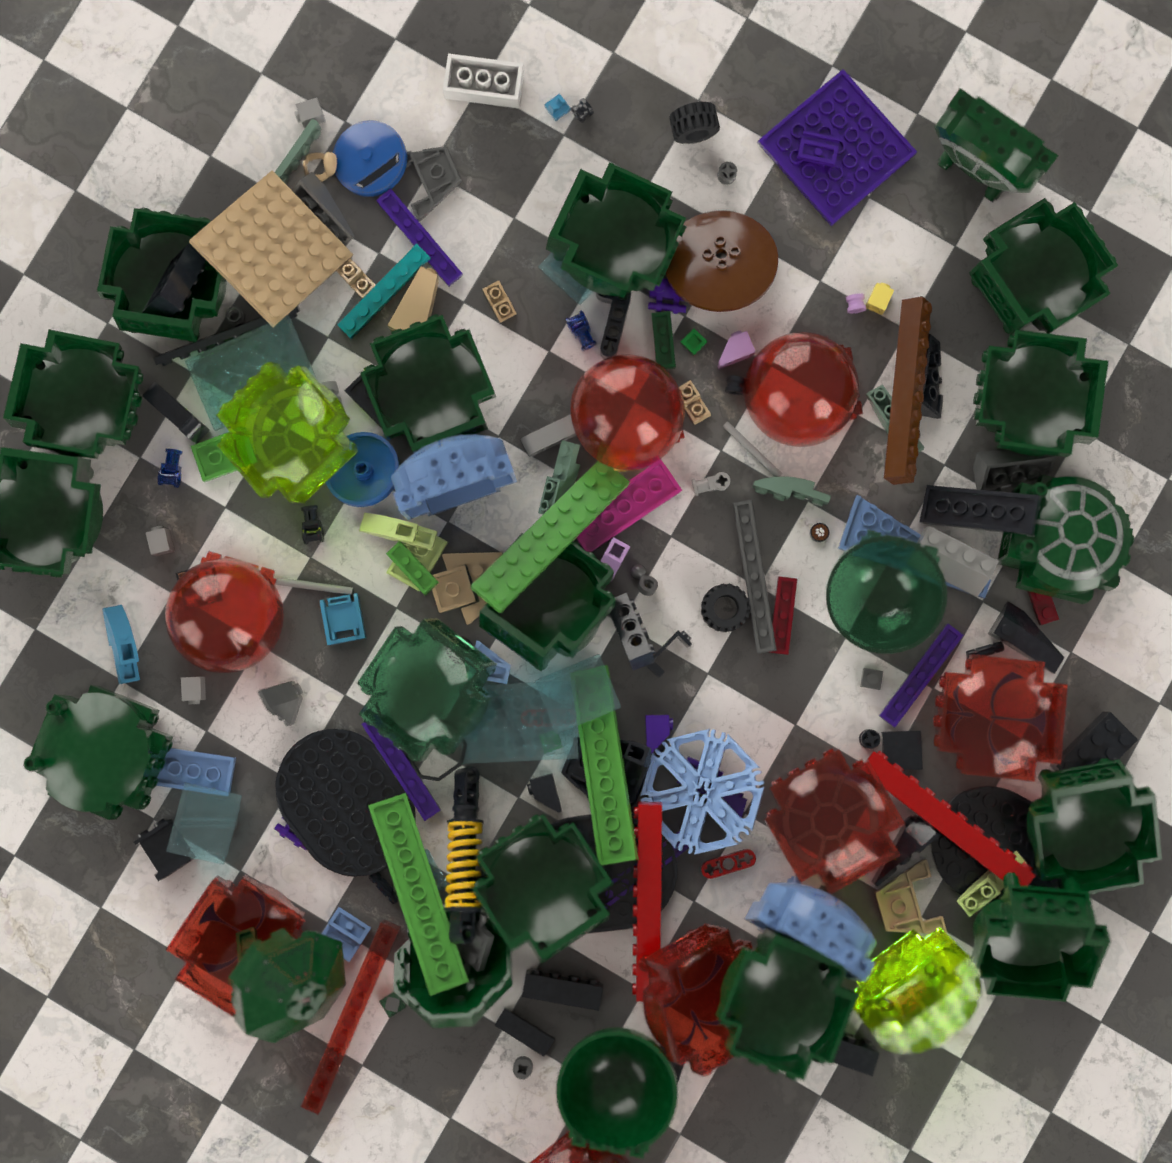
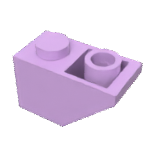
(615, 554)

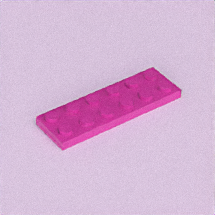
(641, 497)

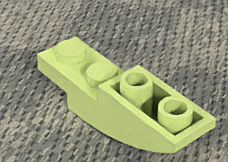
(398, 530)
(983, 891)

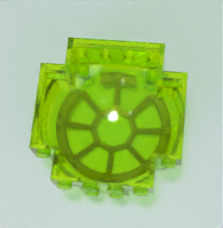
(285, 433)
(919, 993)

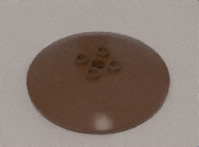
(728, 281)

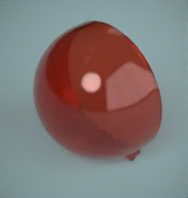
(802, 389)
(628, 411)
(224, 614)

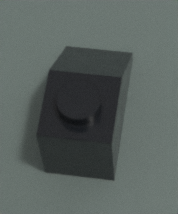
(545, 791)

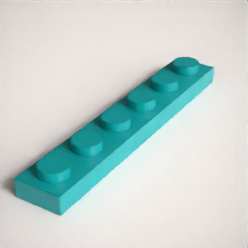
(383, 291)

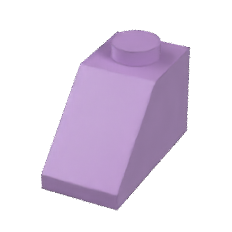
(737, 349)

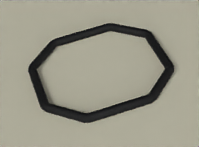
(447, 772)

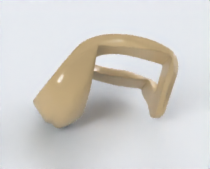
(330, 164)

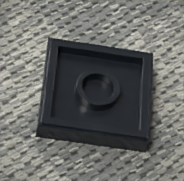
(903, 748)

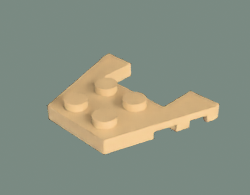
(477, 565)
(900, 906)

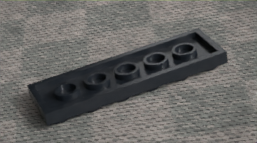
(980, 509)

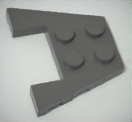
(437, 175)

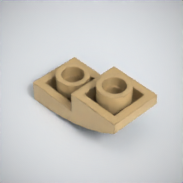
(356, 278)
(499, 301)
(693, 403)

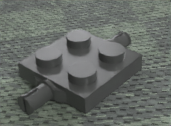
(477, 952)

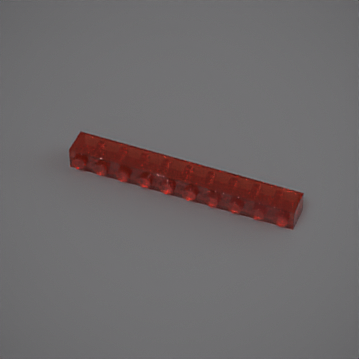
(351, 1017)

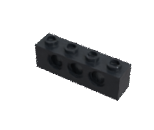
(637, 655)

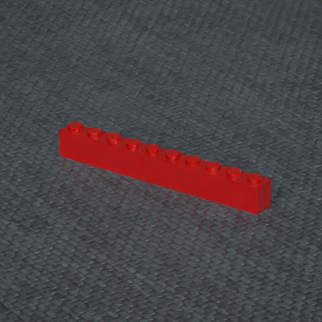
(948, 823)
(647, 889)

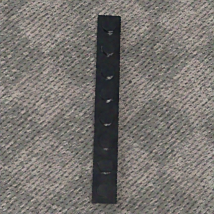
(217, 339)

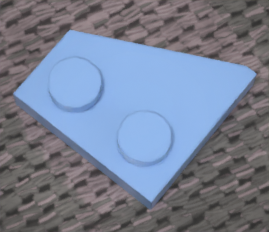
(502, 668)

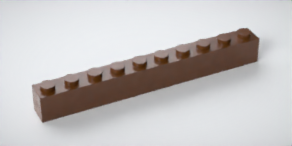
(908, 391)

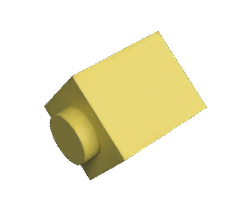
(879, 298)

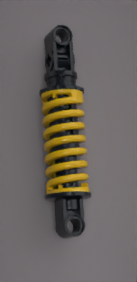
(463, 834)

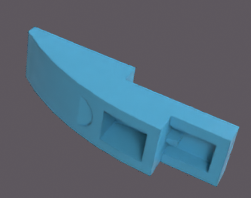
(122, 643)

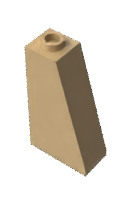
(417, 301)

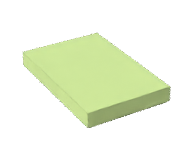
(425, 556)

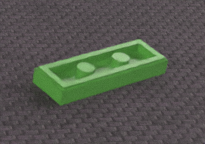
(412, 568)

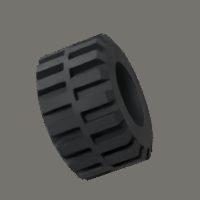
(694, 122)
(737, 596)

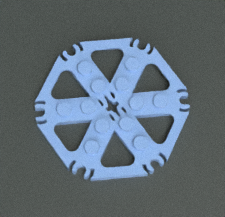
(720, 787)

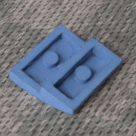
(348, 930)

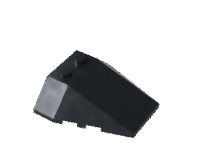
(636, 764)

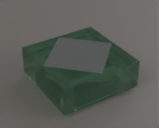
(392, 1004)

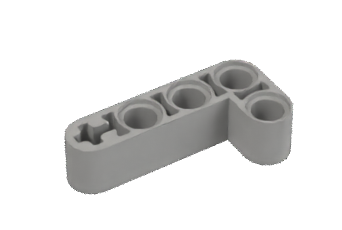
(548, 436)

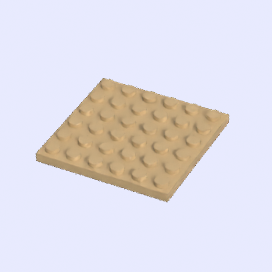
(271, 248)

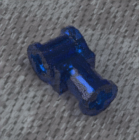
(579, 328)
(170, 469)

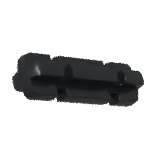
(986, 650)
(384, 887)

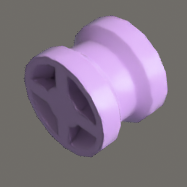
(855, 303)

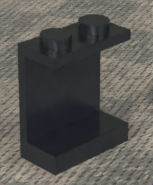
(683, 637)
(155, 846)

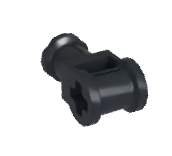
(312, 527)

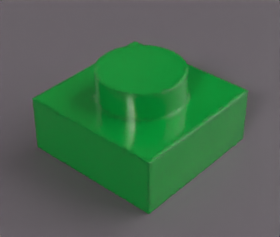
(693, 342)

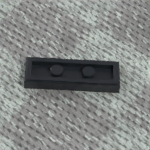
(524, 1032)

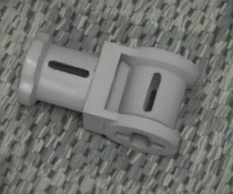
(710, 483)

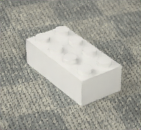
(483, 80)

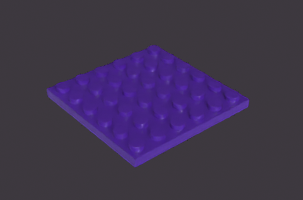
(866, 154)

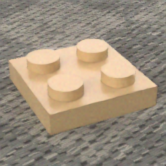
(453, 589)

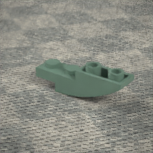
(881, 404)
(563, 476)
(783, 487)

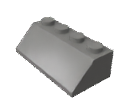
(960, 563)

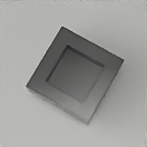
(871, 678)

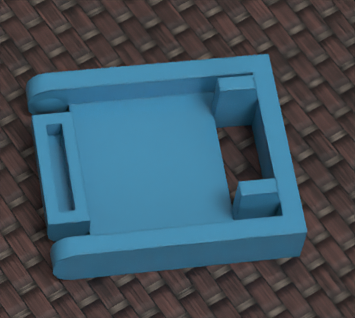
(342, 616)

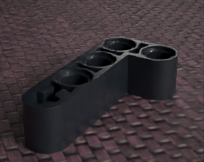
(613, 322)
(175, 412)

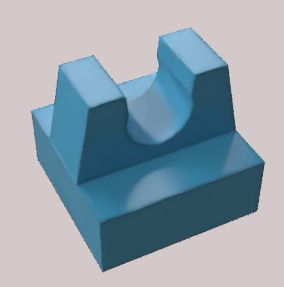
(557, 107)

